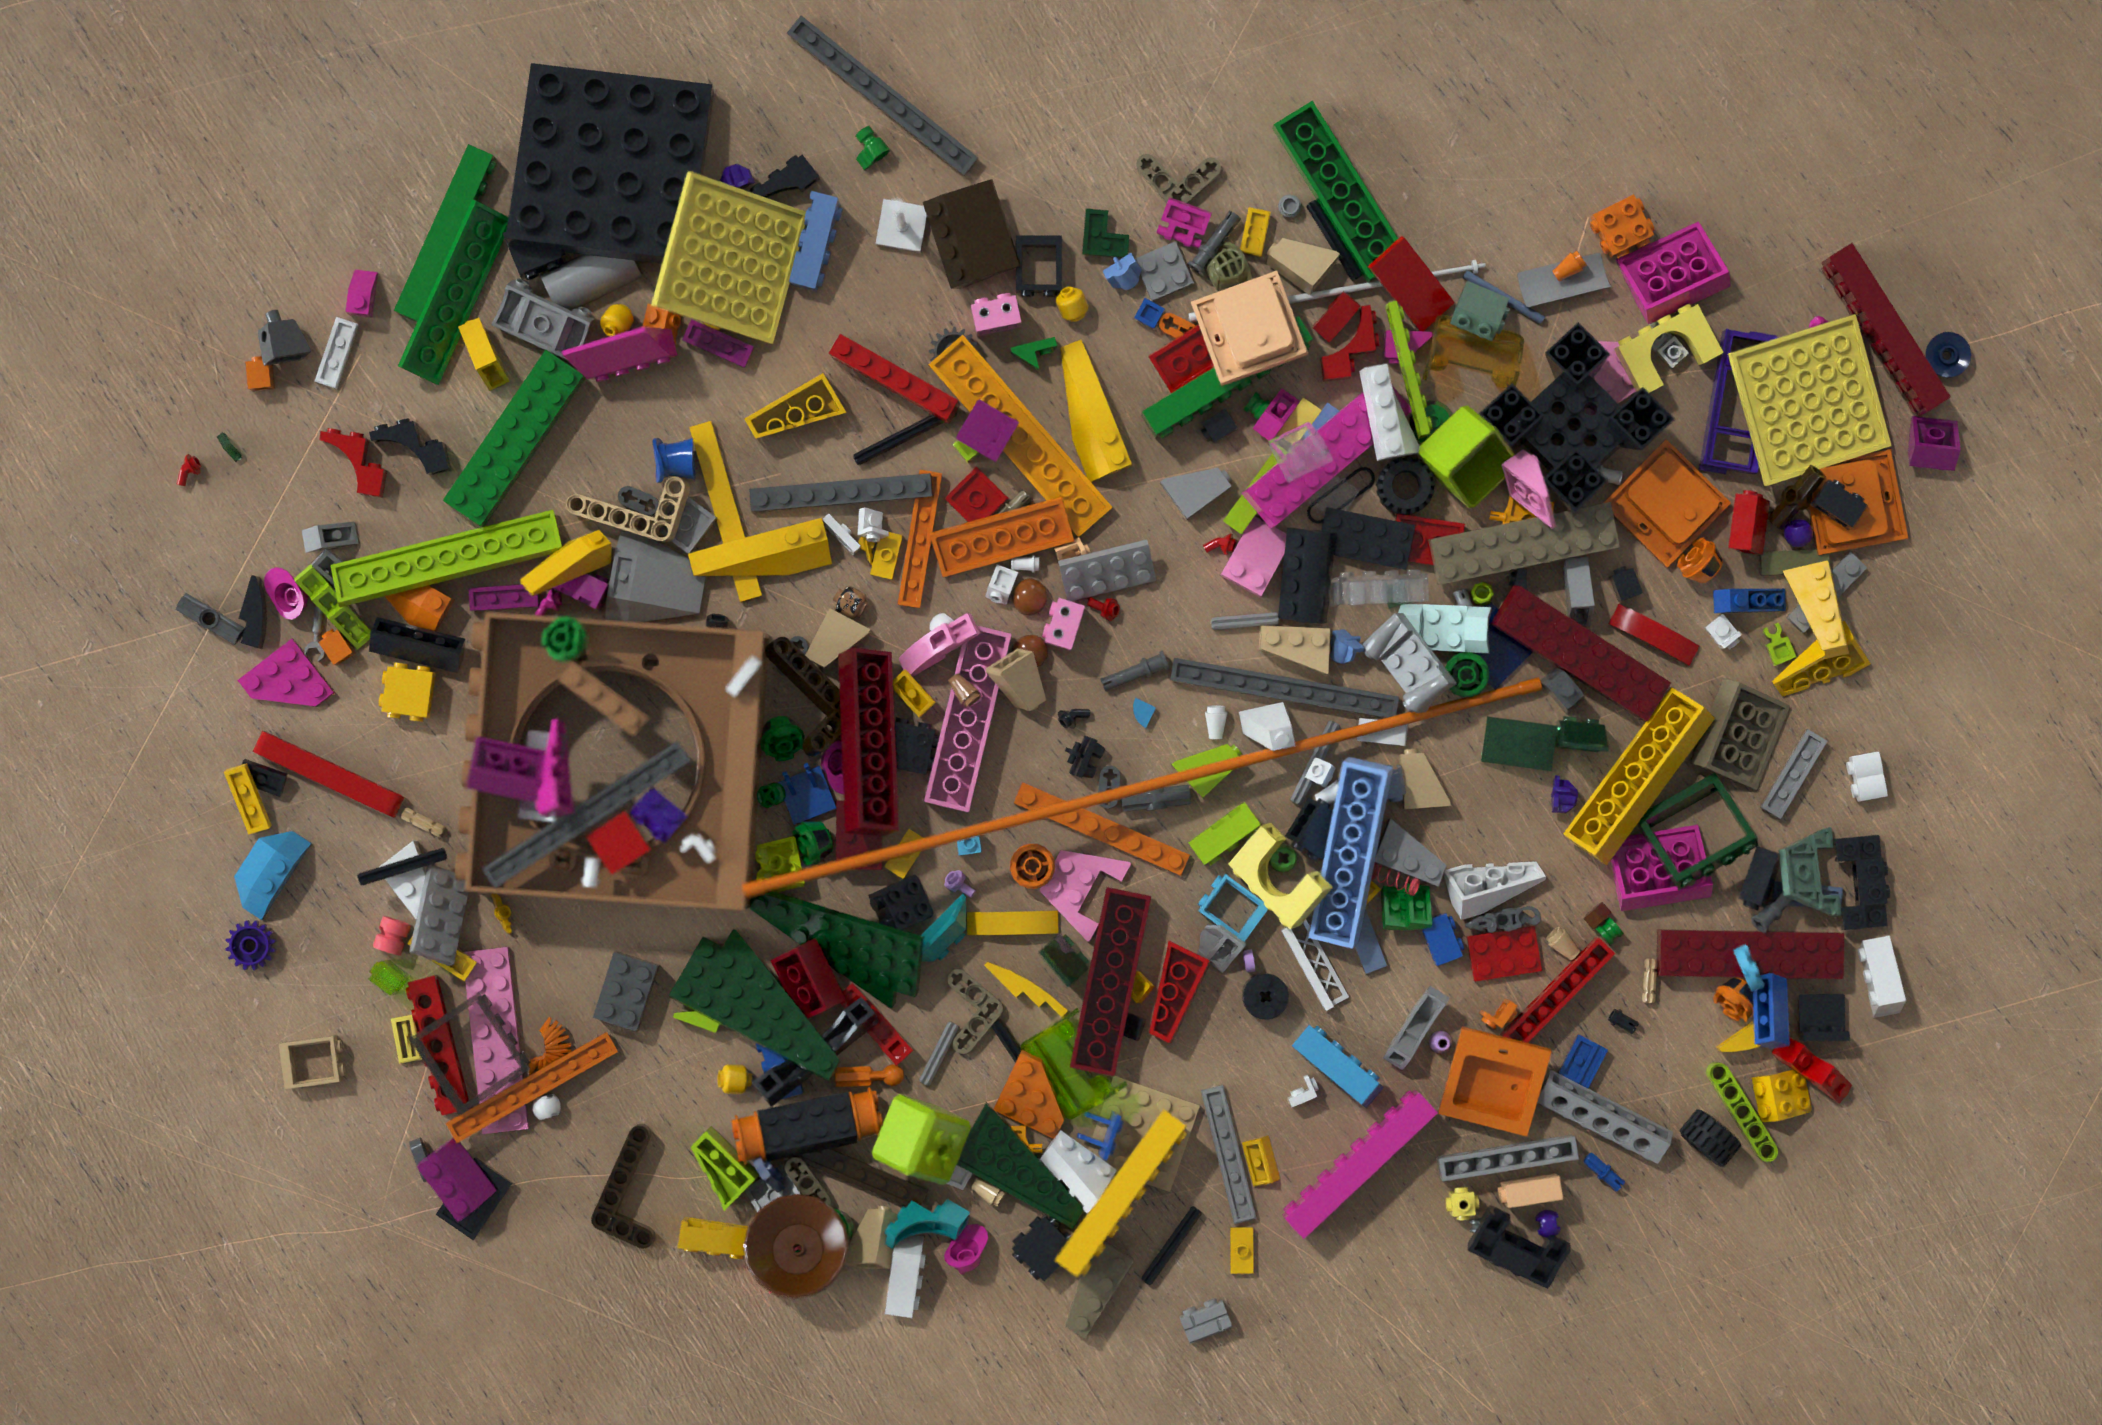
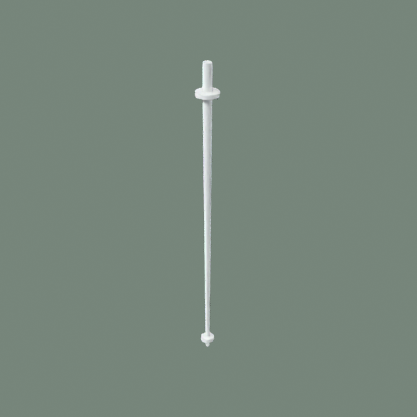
(1353, 288)

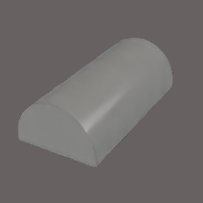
(588, 279)

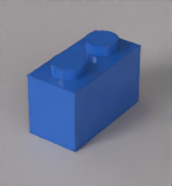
(1442, 940)

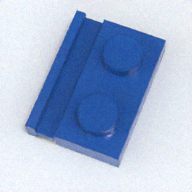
(1582, 1061)

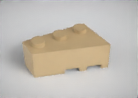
(1298, 644)

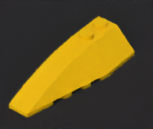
(1090, 417)
(769, 553)

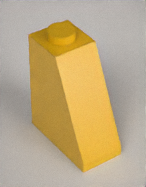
(483, 354)

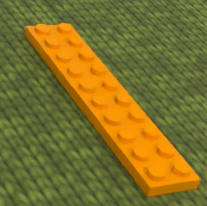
(1030, 444)

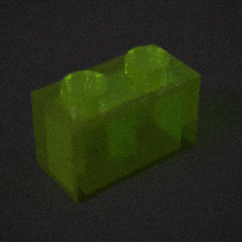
(388, 976)

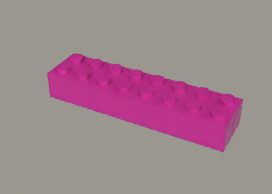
(1346, 438)
(1359, 1163)

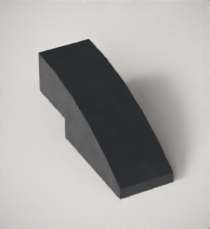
(255, 613)

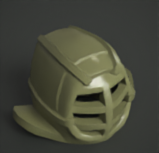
(1228, 268)

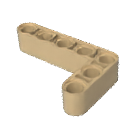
(632, 518)

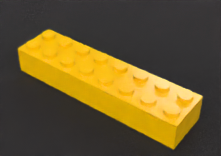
(1639, 776)
(1120, 1194)

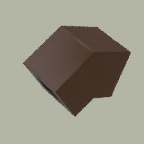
(1597, 915)

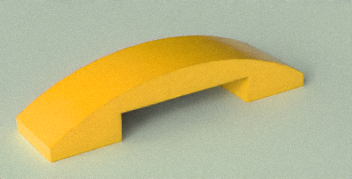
(1012, 923)

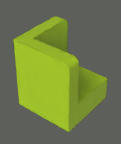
(965, 451)

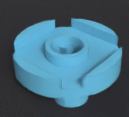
(1748, 968)

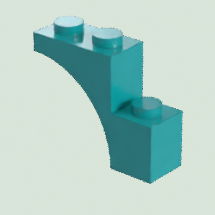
(914, 1219)

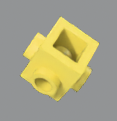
(1458, 1195)

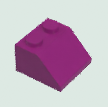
(1933, 443)

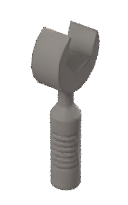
(317, 628)

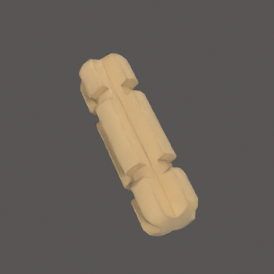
(423, 822)
(1649, 980)

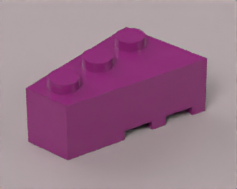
(587, 590)

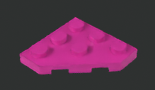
(287, 678)

